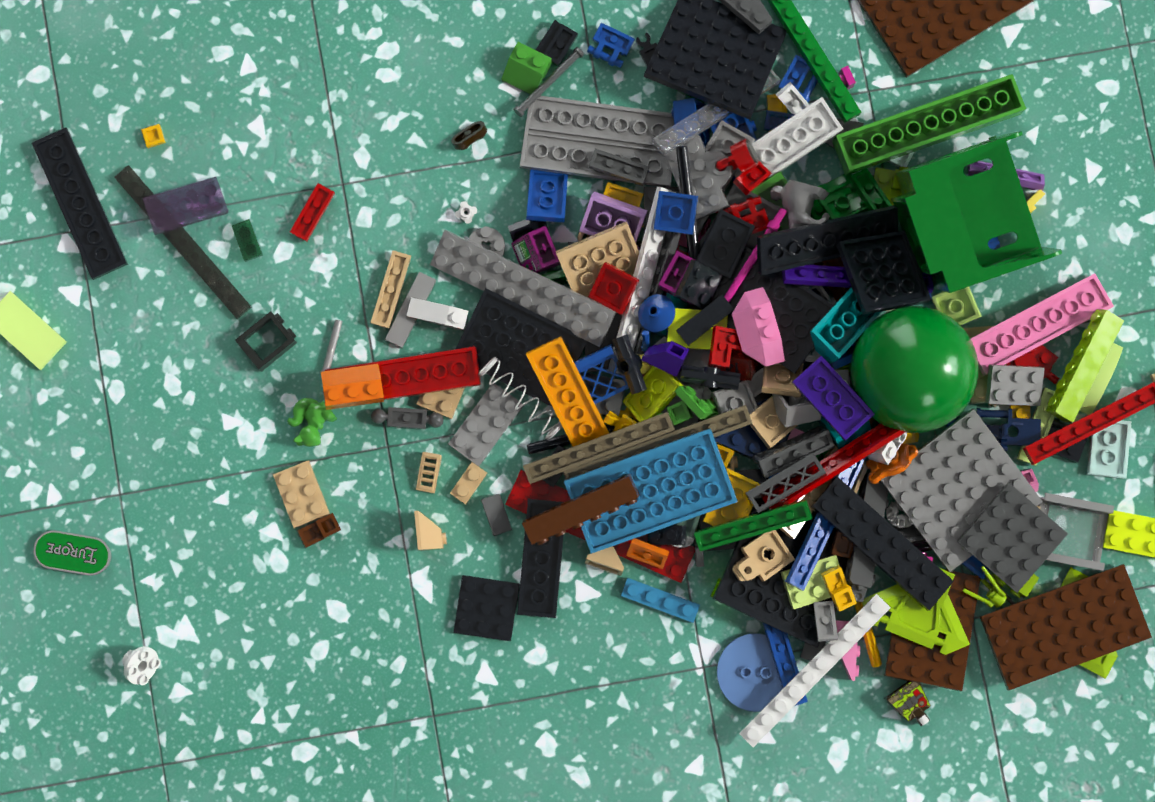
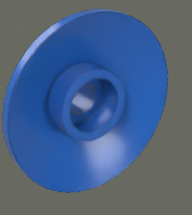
(662, 318)

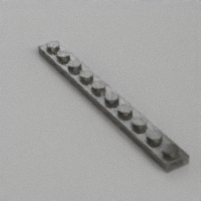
(189, 249)

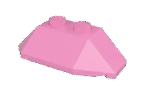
(758, 328)

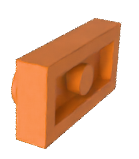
(647, 553)

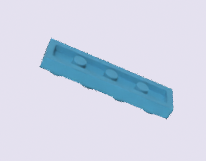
(660, 600)

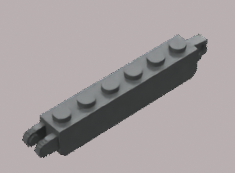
(859, 568)

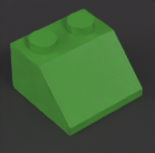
(526, 68)

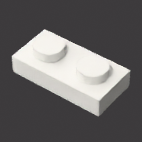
(792, 98)

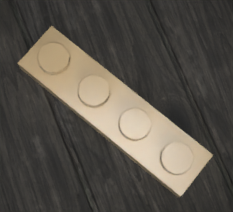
(390, 289)

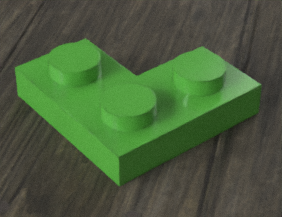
(701, 407)

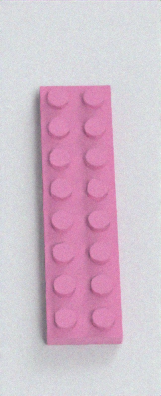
(1040, 323)

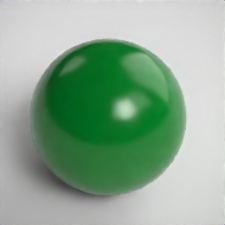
(914, 369)

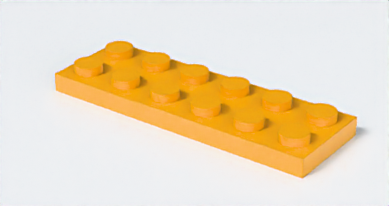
(567, 392)

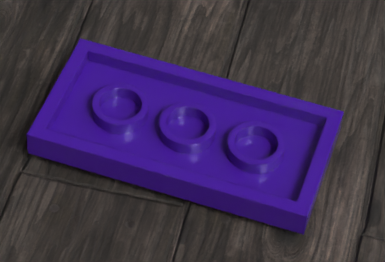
(833, 398)

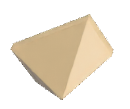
(606, 560)

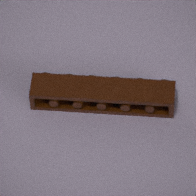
(580, 509)

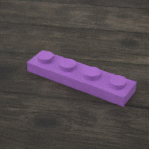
(1027, 179)

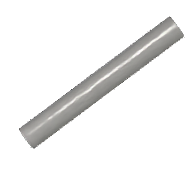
(332, 345)

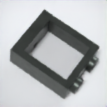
(259, 363)

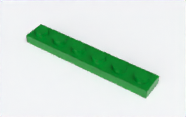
(753, 525)

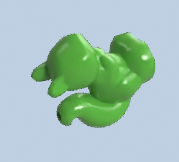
(315, 415)

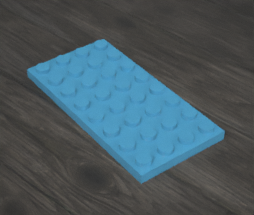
(673, 486)

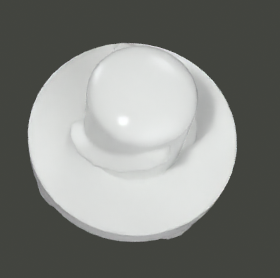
(140, 665)

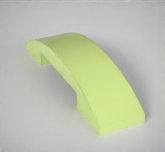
(1102, 379)

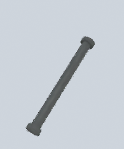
(549, 81)

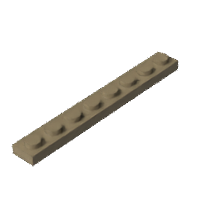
(599, 447)

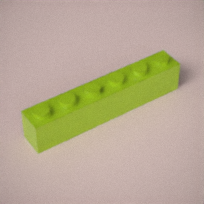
(1084, 365)

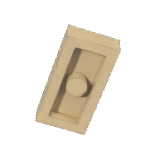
(468, 483)

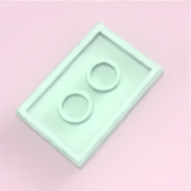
(1110, 451)

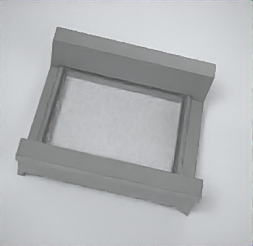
(1085, 527)

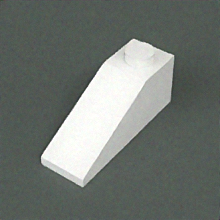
(437, 313)

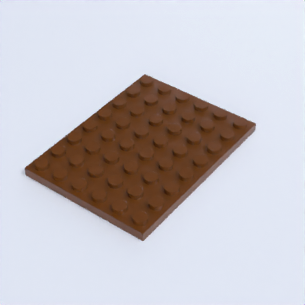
(928, 29)

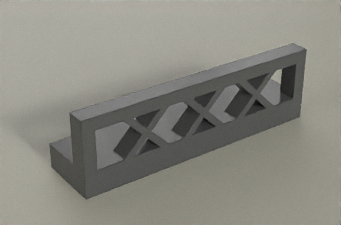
(793, 450)
(783, 478)

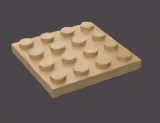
(586, 257)

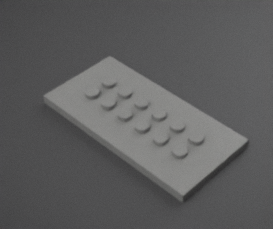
(565, 133)

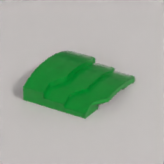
(850, 196)

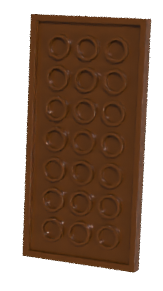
(1065, 627)

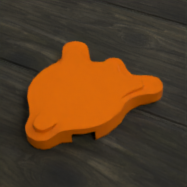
(897, 465)

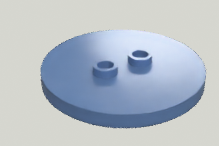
(748, 672)

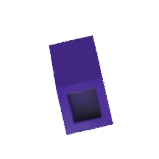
(666, 356)

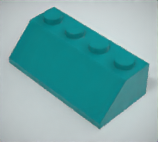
(840, 327)

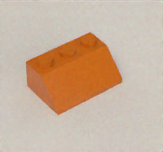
(352, 386)

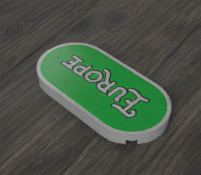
(72, 553)

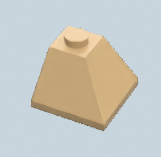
(428, 533)

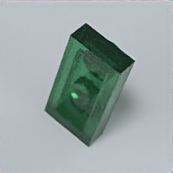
(247, 240)

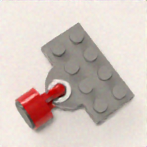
(712, 172)

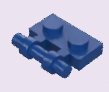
(613, 40)

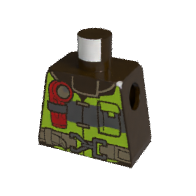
(910, 702)

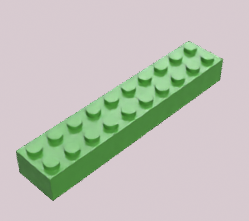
(928, 124)

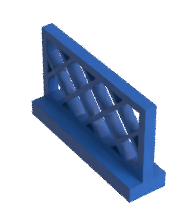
(594, 359)

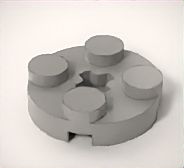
(490, 235)

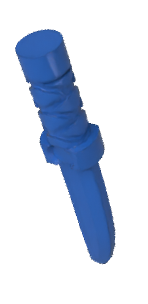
(645, 341)

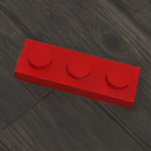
(312, 212)

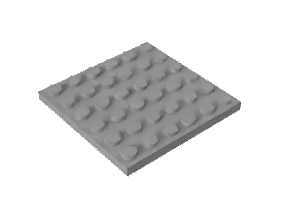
(954, 483)

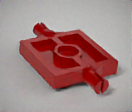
(1039, 358)

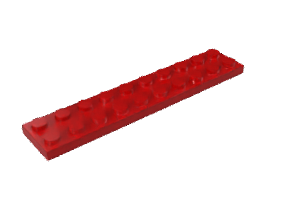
(677, 560)

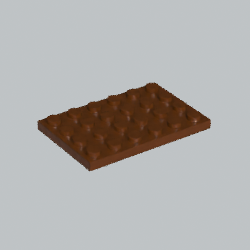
(927, 666)

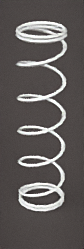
(553, 430)

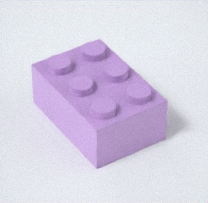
(608, 212)

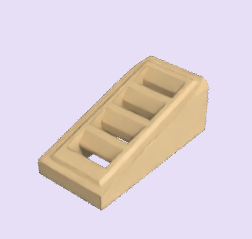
(438, 458)

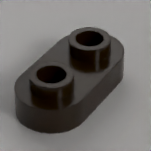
(469, 135)

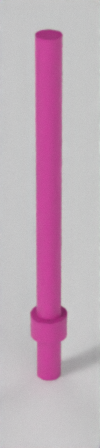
(773, 226)

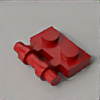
(756, 217)

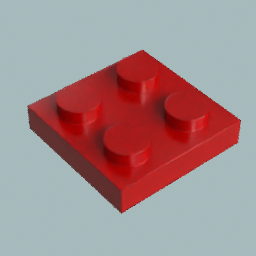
(613, 288)

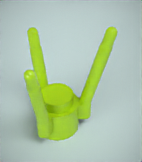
(995, 594)

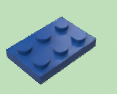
(547, 196)

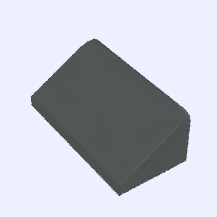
(496, 514)

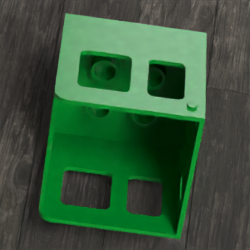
(956, 215)

